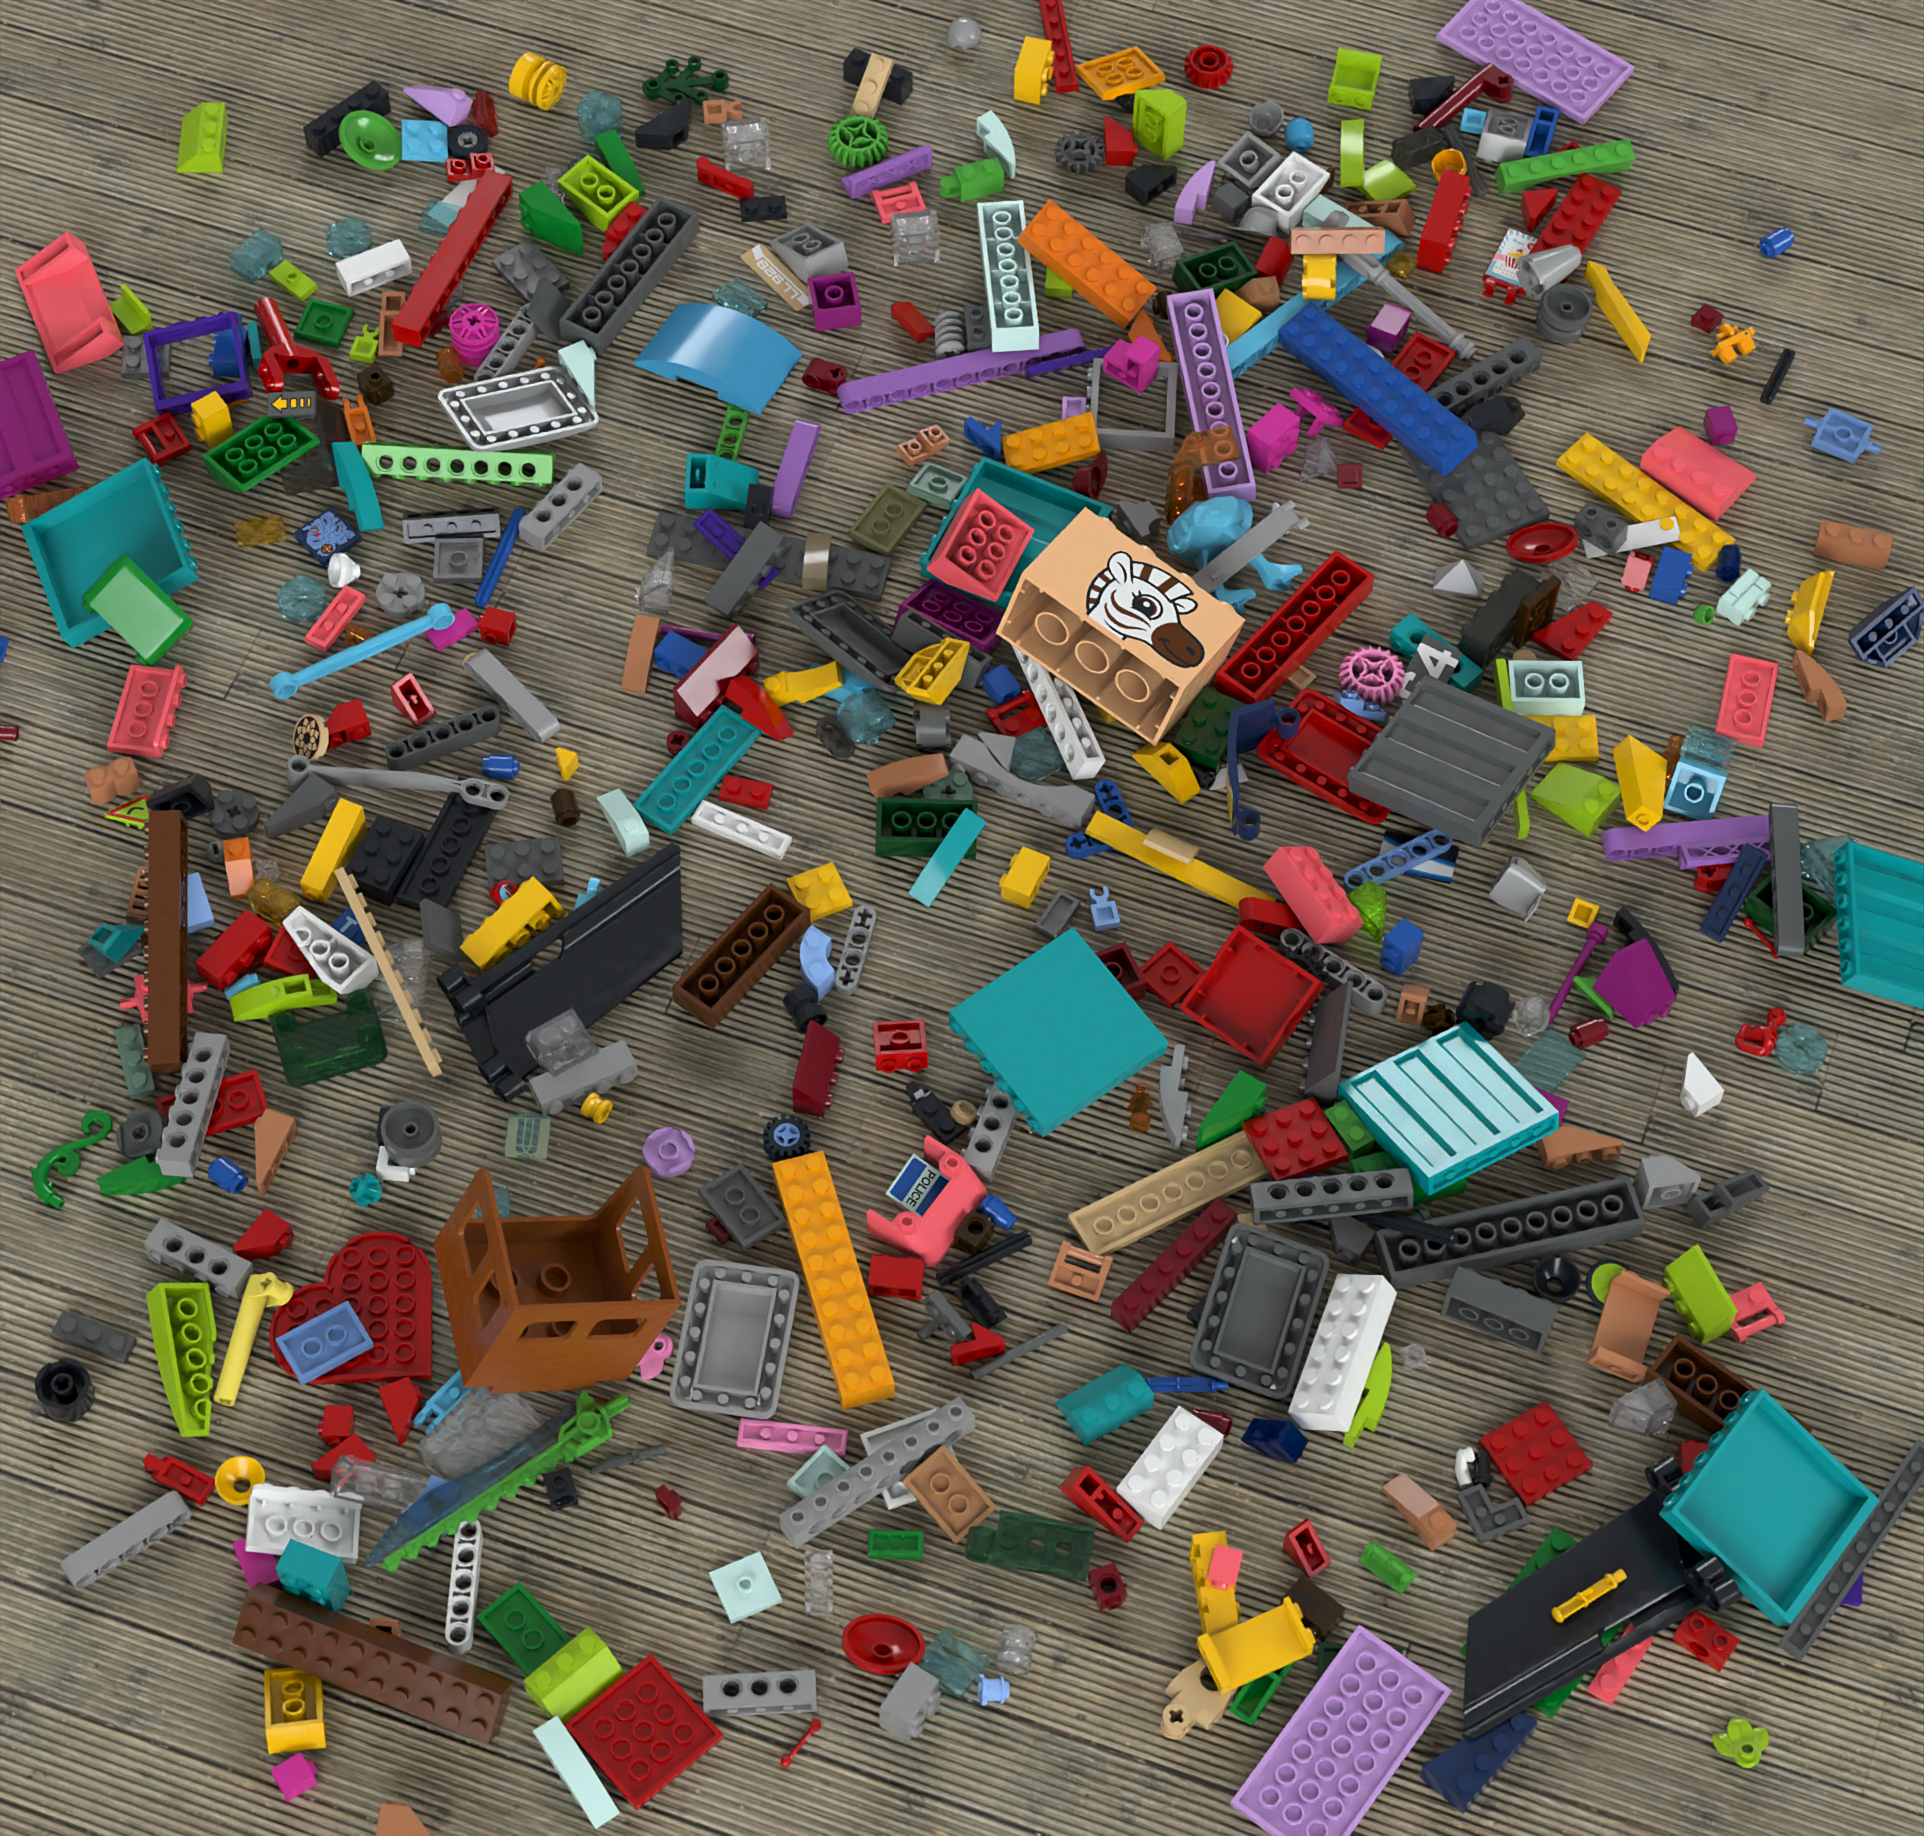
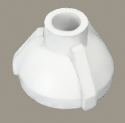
(342, 570)

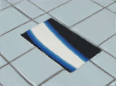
(1436, 869)

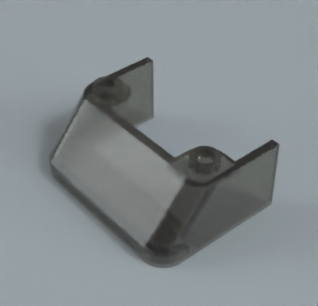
(319, 463)

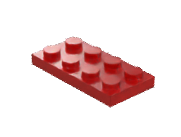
(237, 1103)

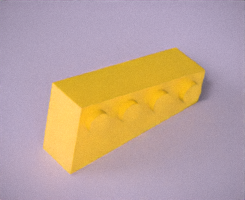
(511, 924)
(1215, 1606)

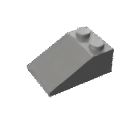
(1504, 136)
(811, 252)

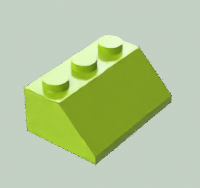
(1159, 121)
(203, 139)
(1699, 1296)
(574, 1676)

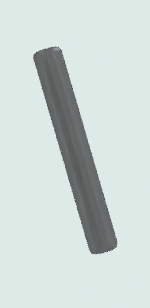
(1455, 142)

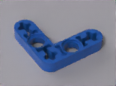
(1080, 837)

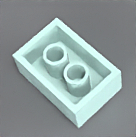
(1546, 687)

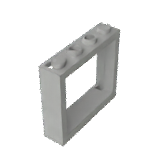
(1136, 439)

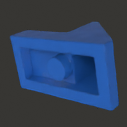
(986, 440)

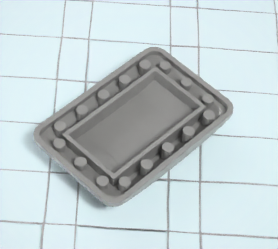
(518, 409)
(735, 1339)

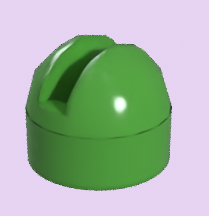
(1704, 614)

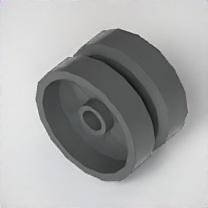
(1564, 313)
(411, 1134)

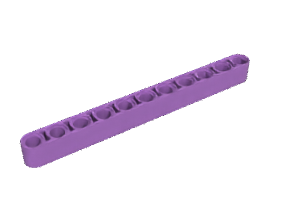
(953, 372)

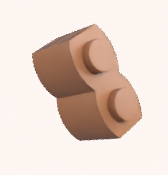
(112, 780)

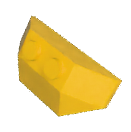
(1808, 610)
(934, 671)

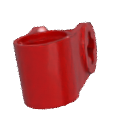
(1714, 875)

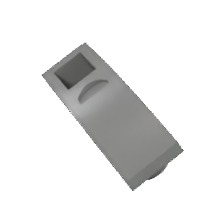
(1173, 1099)

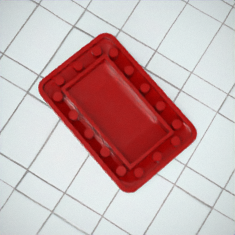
(1323, 752)

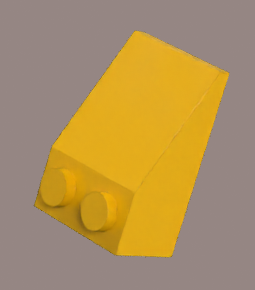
(293, 1711)

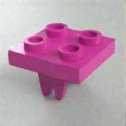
(1314, 403)

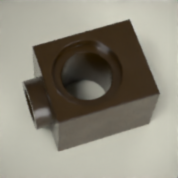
(971, 1242)

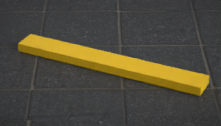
(1196, 875)

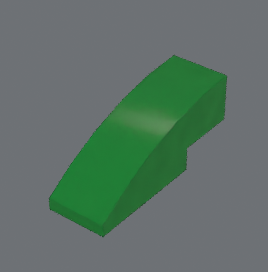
(617, 159)
(136, 1178)
(1258, 1693)

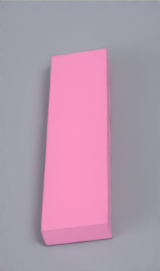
(790, 1437)

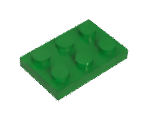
(523, 1629)

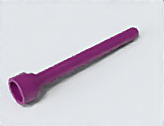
(700, 634)
(1595, 935)

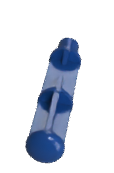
(1186, 1384)

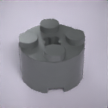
(931, 724)

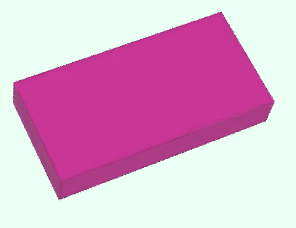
(461, 627)

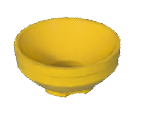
(234, 1470)

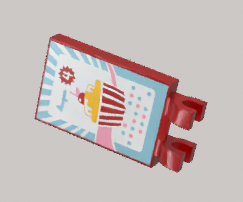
(1502, 266)

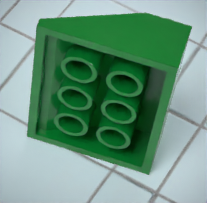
(258, 452)

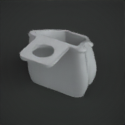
(1518, 887)

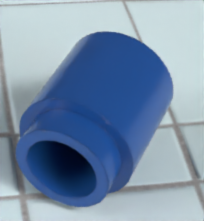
(1776, 242)
(500, 766)
(227, 1175)

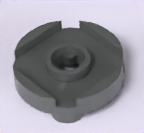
(234, 801)
(127, 1135)

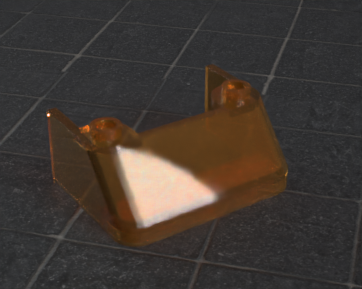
(1196, 451)

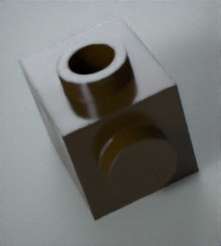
(375, 384)

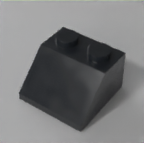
(189, 795)

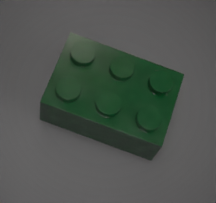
(1205, 730)
(1817, 912)

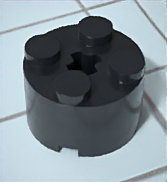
(1485, 1009)
(64, 1390)

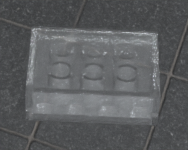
(477, 1432)

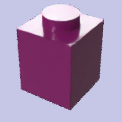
(1720, 425)

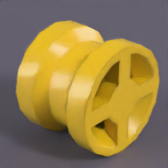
(596, 1108)

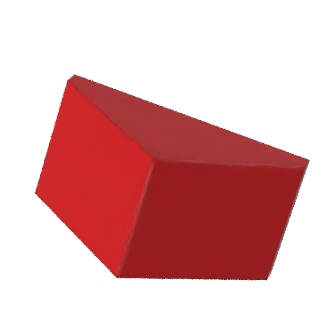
(1536, 206)
(411, 700)
(1306, 1549)

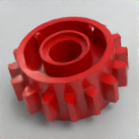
(1208, 66)

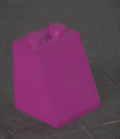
(1636, 985)

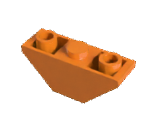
(1145, 327)

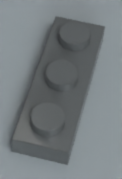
(94, 1337)

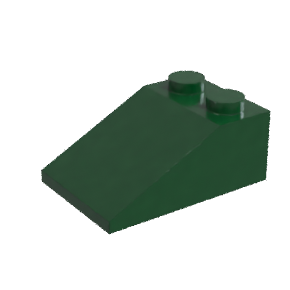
(1214, 268)

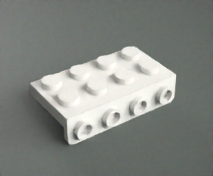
(304, 1516)

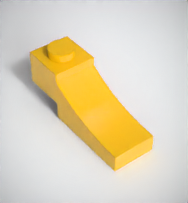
(803, 684)

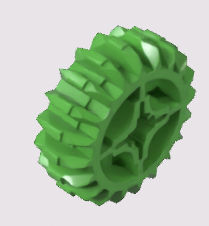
(858, 141)

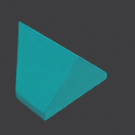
(115, 939)

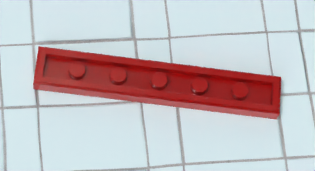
(1056, 31)

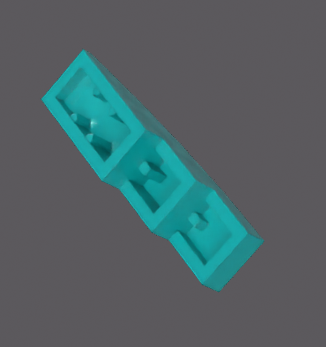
(358, 485)
(947, 857)

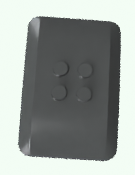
(852, 637)
(1259, 1310)

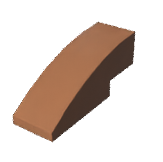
(390, 308)
(640, 654)
(1818, 687)
(907, 775)

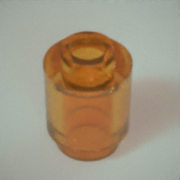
(450, 365)

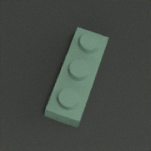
(136, 1071)

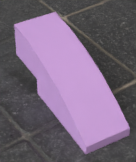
(1195, 194)

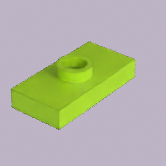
(293, 280)

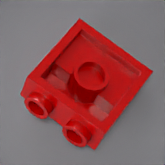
(900, 1045)

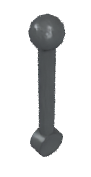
(1222, 239)

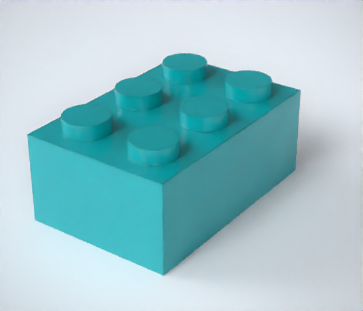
(313, 1575)

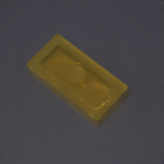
(260, 532)

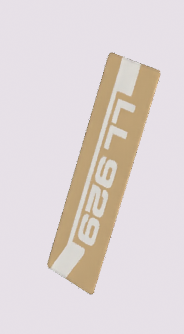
(777, 276)

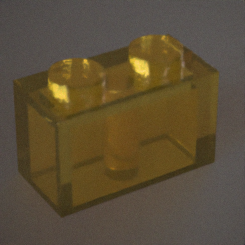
(272, 900)

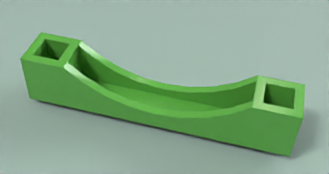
(1600, 158)

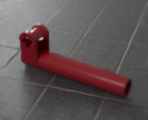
(1487, 80)

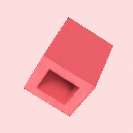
(1223, 1567)

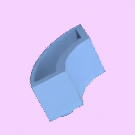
(814, 967)

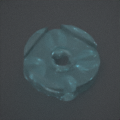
(350, 228)
(299, 588)
(1800, 1037)

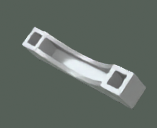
(1064, 803)

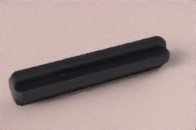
(1777, 376)

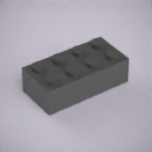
(1499, 1310)

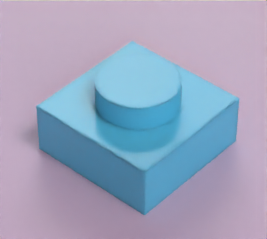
(1473, 121)

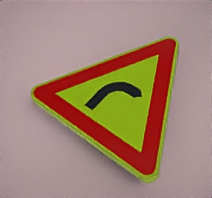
(131, 812)

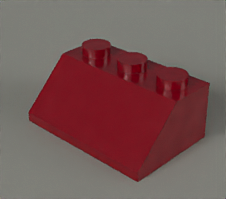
(816, 1071)

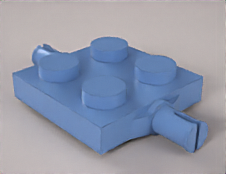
(1842, 435)

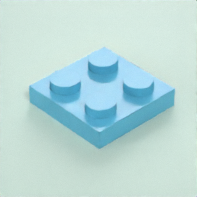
(424, 140)

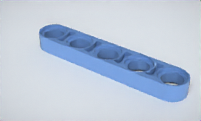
(1404, 851)

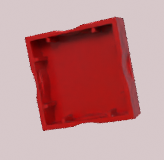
(1252, 996)

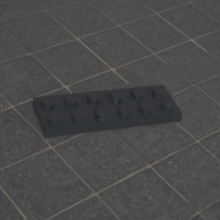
(447, 850)

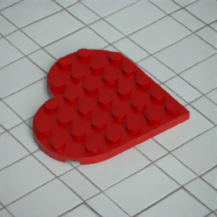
(392, 1296)

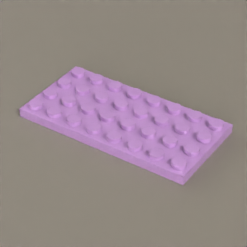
(1538, 54)
(1342, 1742)

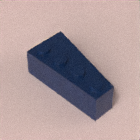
(1474, 1763)

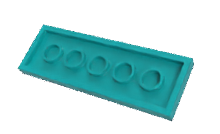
(696, 770)

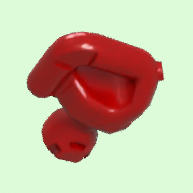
(1763, 1036)

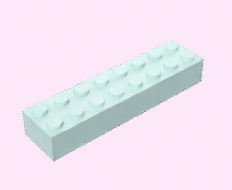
(1007, 277)

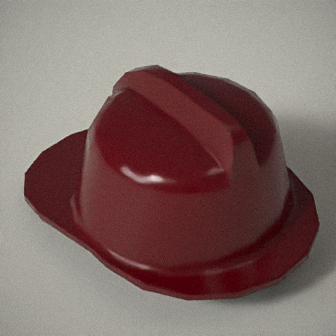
(1091, 478)

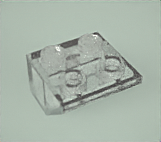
(561, 1043)

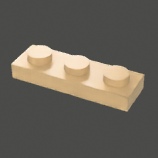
(872, 86)

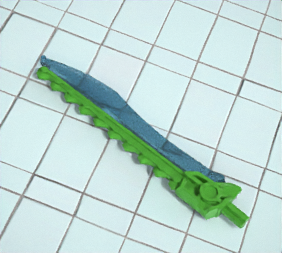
(581, 1430)

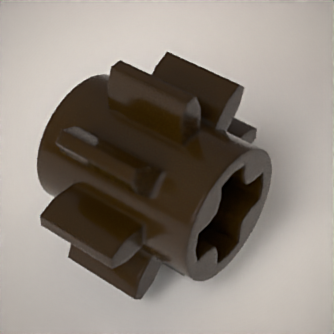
(1160, 304)
(1438, 1019)

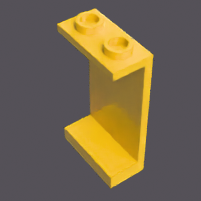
(1256, 1646)

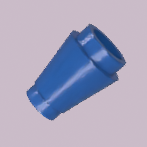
(997, 1212)

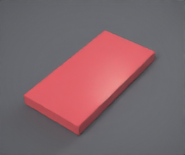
(1746, 699)

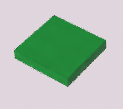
(323, 323)

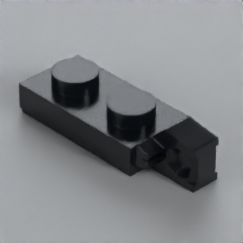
(933, 1114)

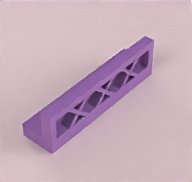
(888, 171)
(1718, 851)

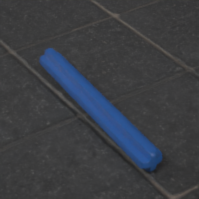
(499, 558)

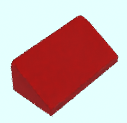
(912, 321)

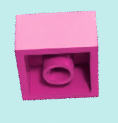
(1273, 438)

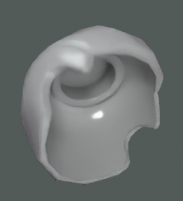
(963, 33)
(1266, 118)

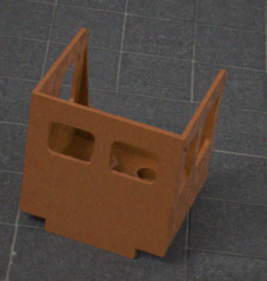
(552, 1295)

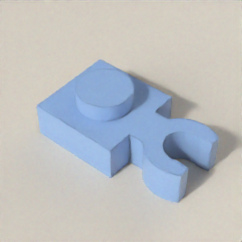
(1103, 913)

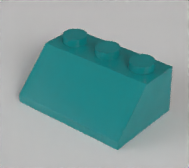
(1106, 1403)

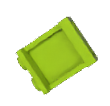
(1354, 79)

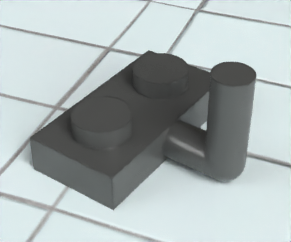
(943, 1315)

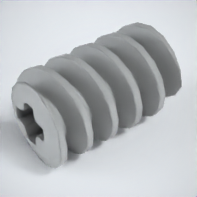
(949, 335)

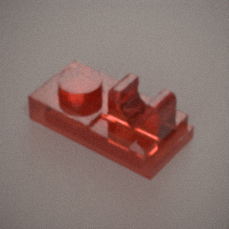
(485, 113)

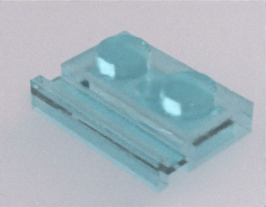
(739, 297)

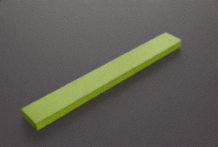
(1504, 700)

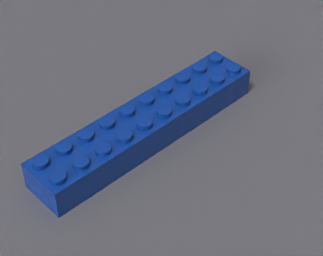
(1378, 389)

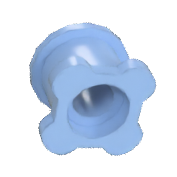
(992, 1689)

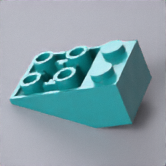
(717, 482)

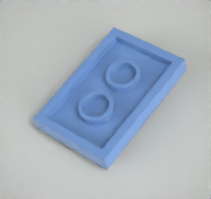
(324, 1342)

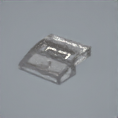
(1575, 582)

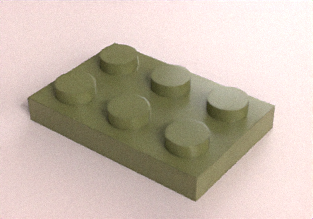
(887, 519)

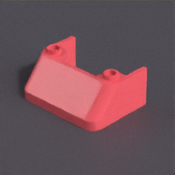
(933, 1233)

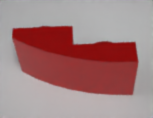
(469, 168)

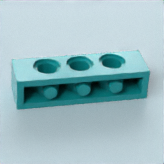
(1411, 630)

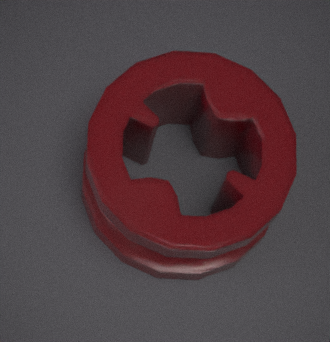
(674, 736)

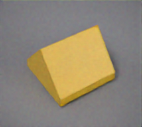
(567, 762)

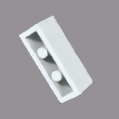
(374, 267)

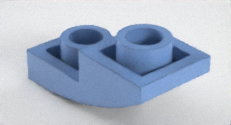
(1354, 703)

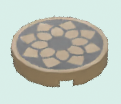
(310, 737)

